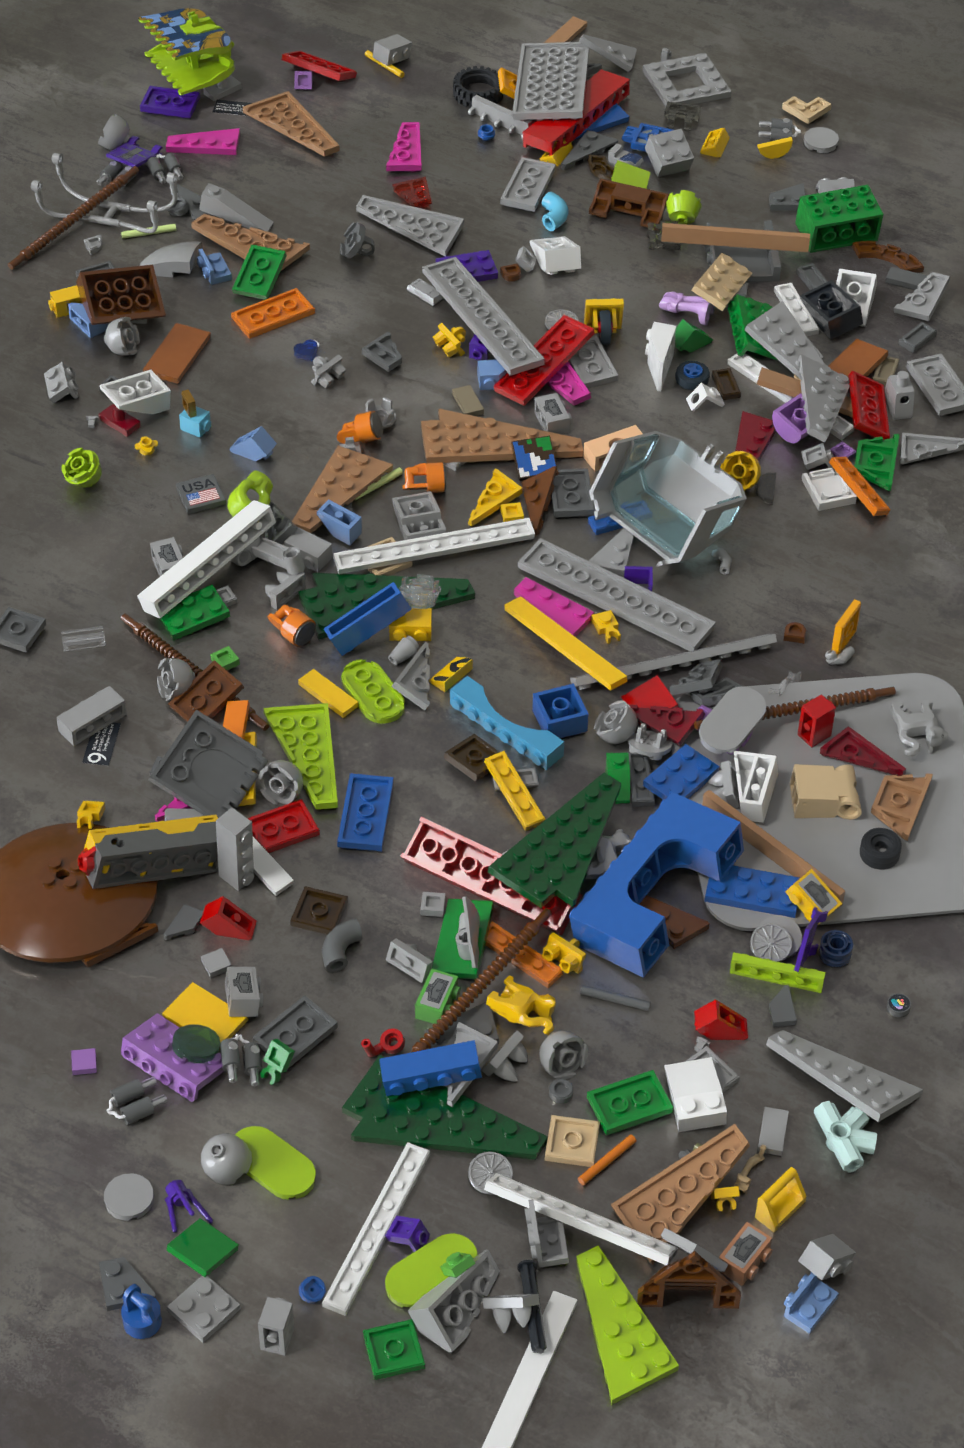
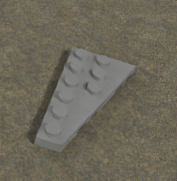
(782, 337)

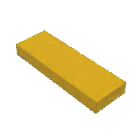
(328, 693)

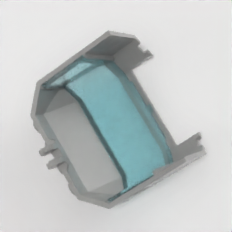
(667, 494)

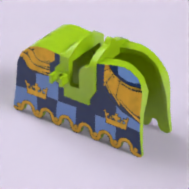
(189, 49)

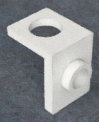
(704, 393)

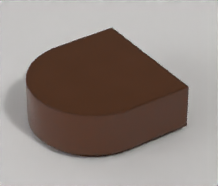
(511, 272)
(795, 632)

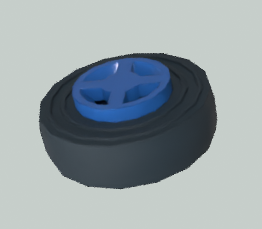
(692, 374)

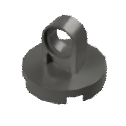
(355, 240)

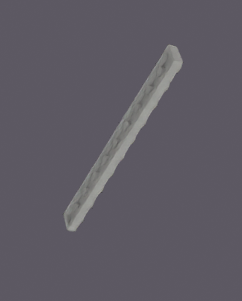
(684, 659)

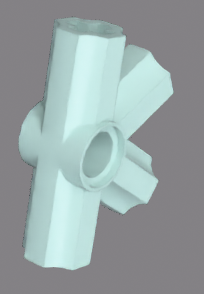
(846, 1134)

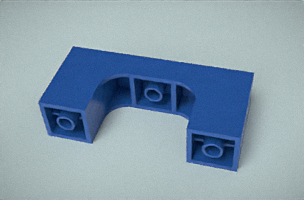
(675, 836)

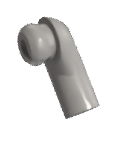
(726, 560)
(842, 658)

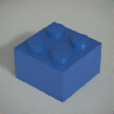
(560, 711)

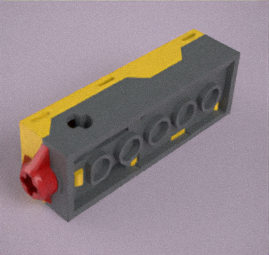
(150, 851)

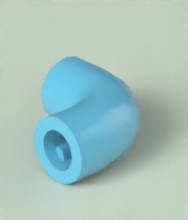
(558, 211)

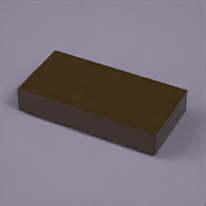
(726, 384)

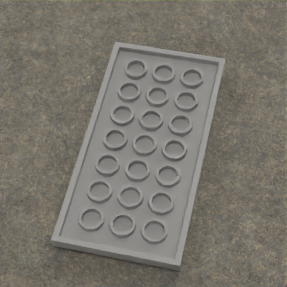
(551, 81)

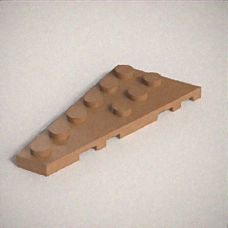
(294, 121)
(239, 239)
(341, 481)
(682, 1188)

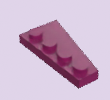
(569, 385)
(560, 609)

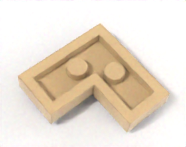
(806, 111)

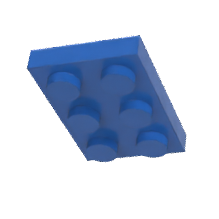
(681, 773)

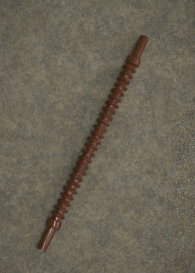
(70, 220)
(170, 652)
(864, 695)
(518, 943)

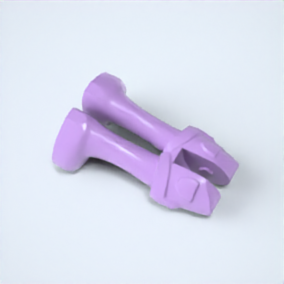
(677, 302)

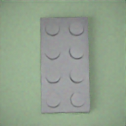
(528, 184)
(938, 383)

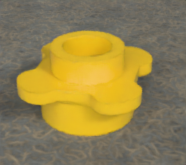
(146, 445)

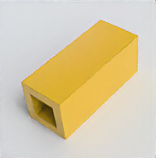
(61, 299)

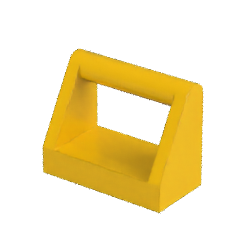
(780, 1200)

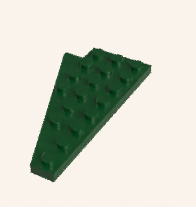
(561, 849)
(432, 1124)

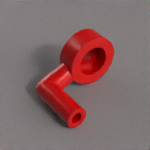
(385, 1041)

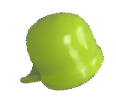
(258, 482)

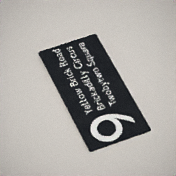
(230, 107)
(101, 745)

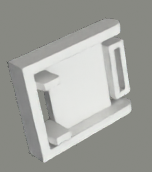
(828, 490)

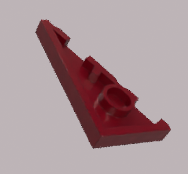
(675, 721)
(855, 749)

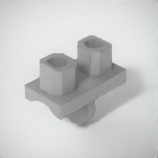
(324, 368)

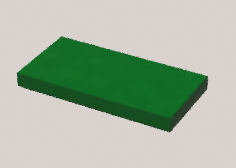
(446, 954)

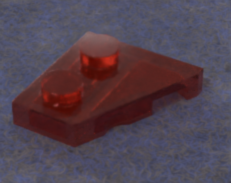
(414, 192)

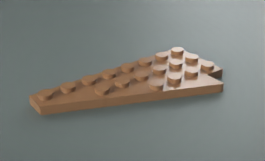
(474, 439)

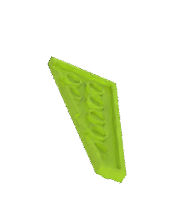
(307, 743)
(625, 1338)

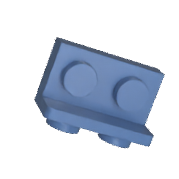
(214, 267)
(809, 1302)

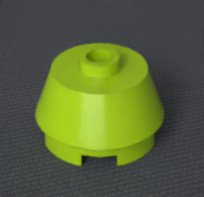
(683, 207)
(82, 468)

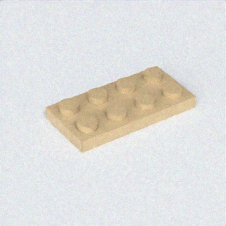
(722, 281)

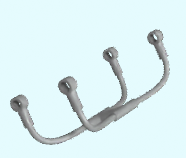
(152, 206)

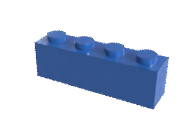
(367, 619)
(430, 1068)

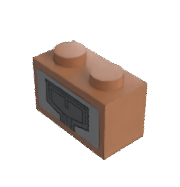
(746, 1253)

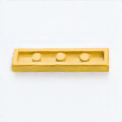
(514, 790)

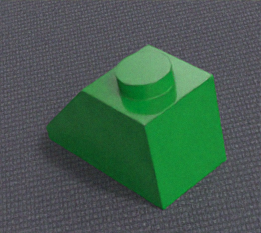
(690, 337)
(618, 768)

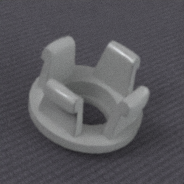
(385, 410)

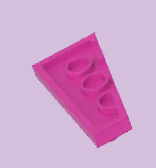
(211, 142)
(406, 149)

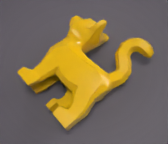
(519, 1001)

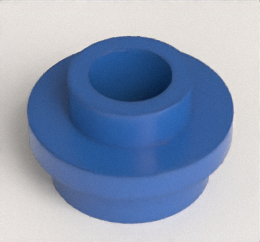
(486, 132)

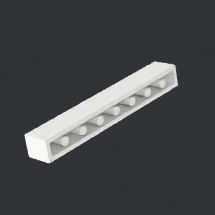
(206, 559)

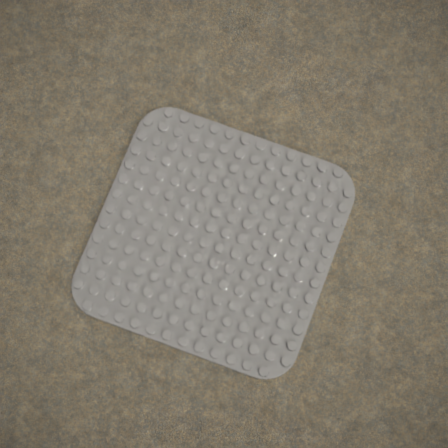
(931, 861)

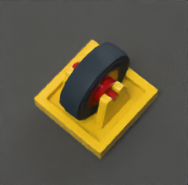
(604, 317)

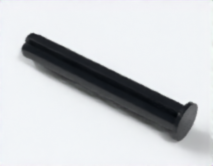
(535, 1324)

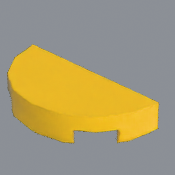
(775, 148)

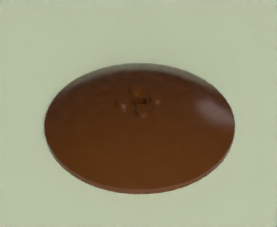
(66, 917)

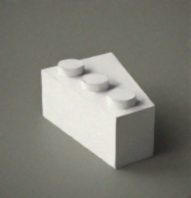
(755, 782)

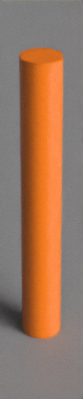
(607, 1159)

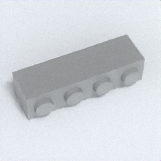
(235, 849)

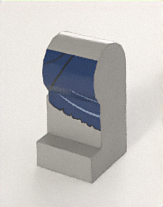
(617, 153)

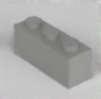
(91, 715)

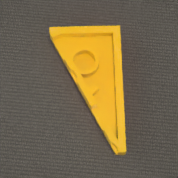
(497, 492)

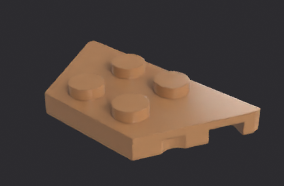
(900, 801)

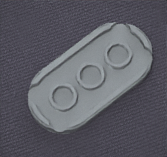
(732, 720)

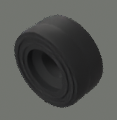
(880, 837)

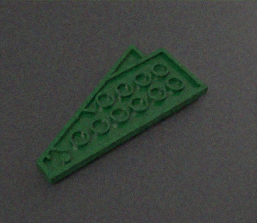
(341, 593)

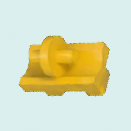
(453, 338)
(565, 952)

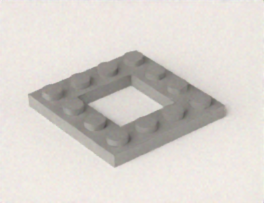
(714, 88)

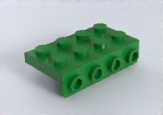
(741, 313)

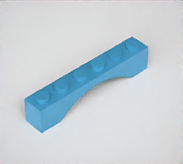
(538, 745)

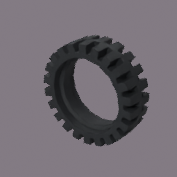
(476, 75)

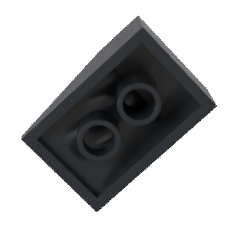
(832, 309)

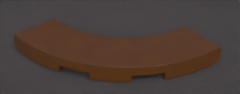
(889, 253)

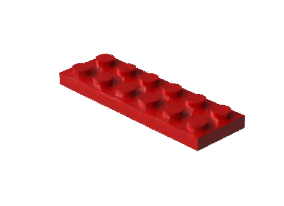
(557, 348)

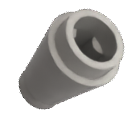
(405, 649)

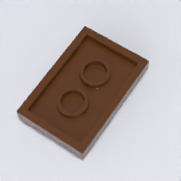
(207, 693)

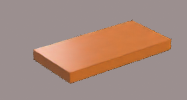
(273, 313)

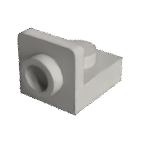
(816, 456)

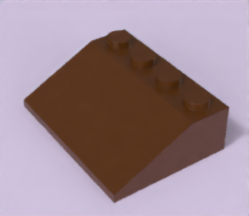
(120, 294)

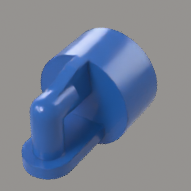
(140, 1313)

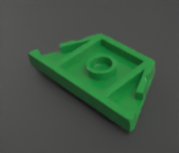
(877, 460)

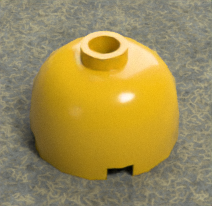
(743, 468)

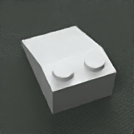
(557, 254)
(860, 288)
(660, 351)
(139, 393)
(696, 1094)

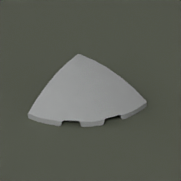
(174, 258)

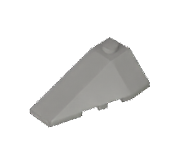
(231, 208)
(450, 1306)

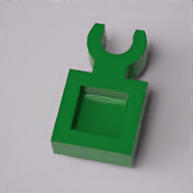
(278, 1060)

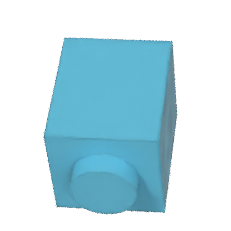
(195, 425)

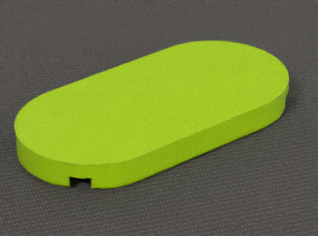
(373, 691)
(277, 1164)
(421, 1270)

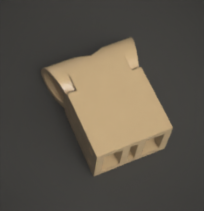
(824, 792)

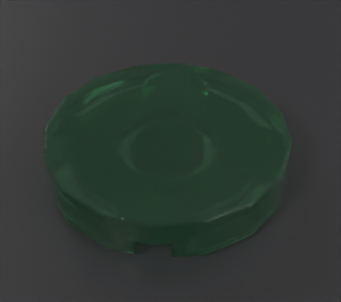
(196, 1043)

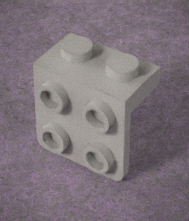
(546, 1238)

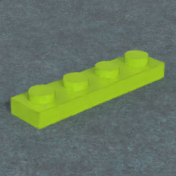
(777, 972)

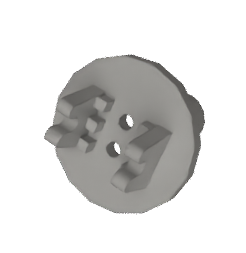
(649, 743)

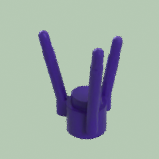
(180, 1195)

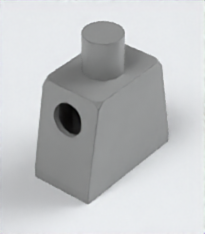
(899, 388)

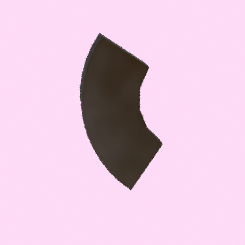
(600, 167)

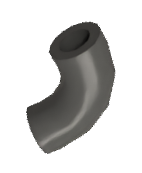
(337, 942)

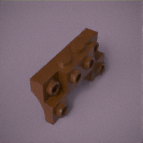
(630, 200)

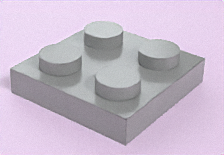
(203, 1308)

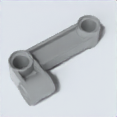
(272, 552)

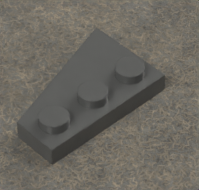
(700, 678)
(478, 1018)

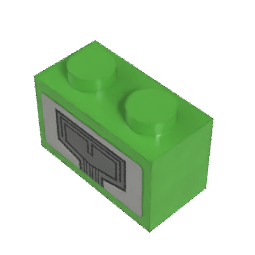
(436, 996)

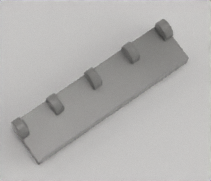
(497, 114)

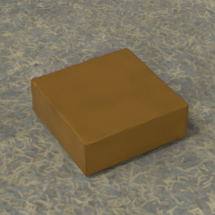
(189, 403)

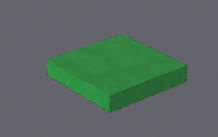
(202, 1247)
(393, 1349)

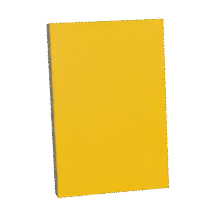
(203, 1008)

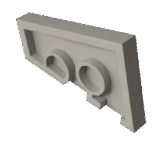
(925, 298)

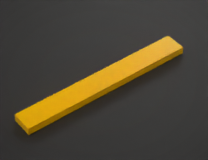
(566, 643)

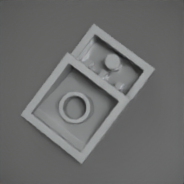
(418, 515)

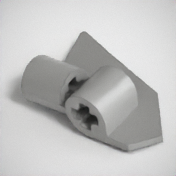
(468, 933)

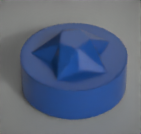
(312, 1289)

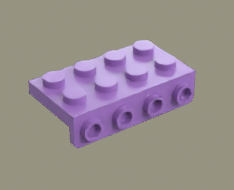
(152, 1051)

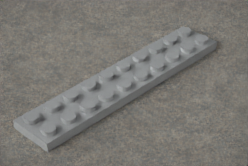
(483, 316)
(617, 594)

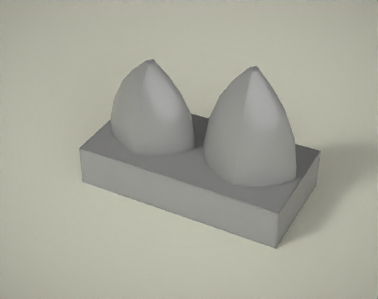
(286, 590)
(728, 779)
(409, 960)
(501, 1065)
(502, 1305)

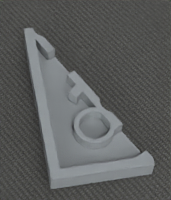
(920, 446)
(615, 553)
(414, 678)
(485, 1047)

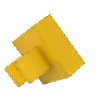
(725, 1194)

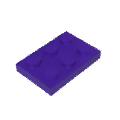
(169, 102)
(478, 264)

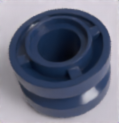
(836, 948)

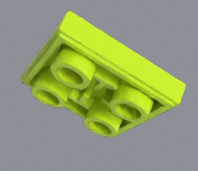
(630, 175)

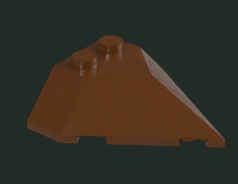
(689, 1274)

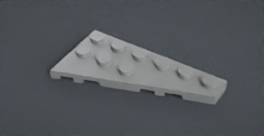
(424, 226)
(823, 396)
(857, 1083)

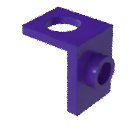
(639, 575)

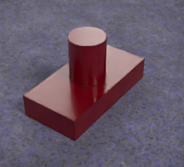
(119, 420)

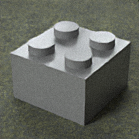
(669, 152)

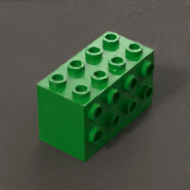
(839, 218)

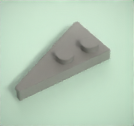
(617, 53)

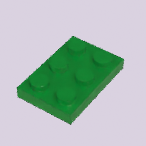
(259, 272)
(195, 613)
(629, 1102)

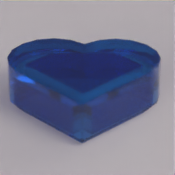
(306, 350)

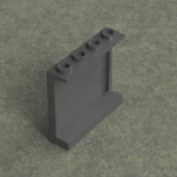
(761, 262)

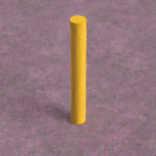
(391, 68)

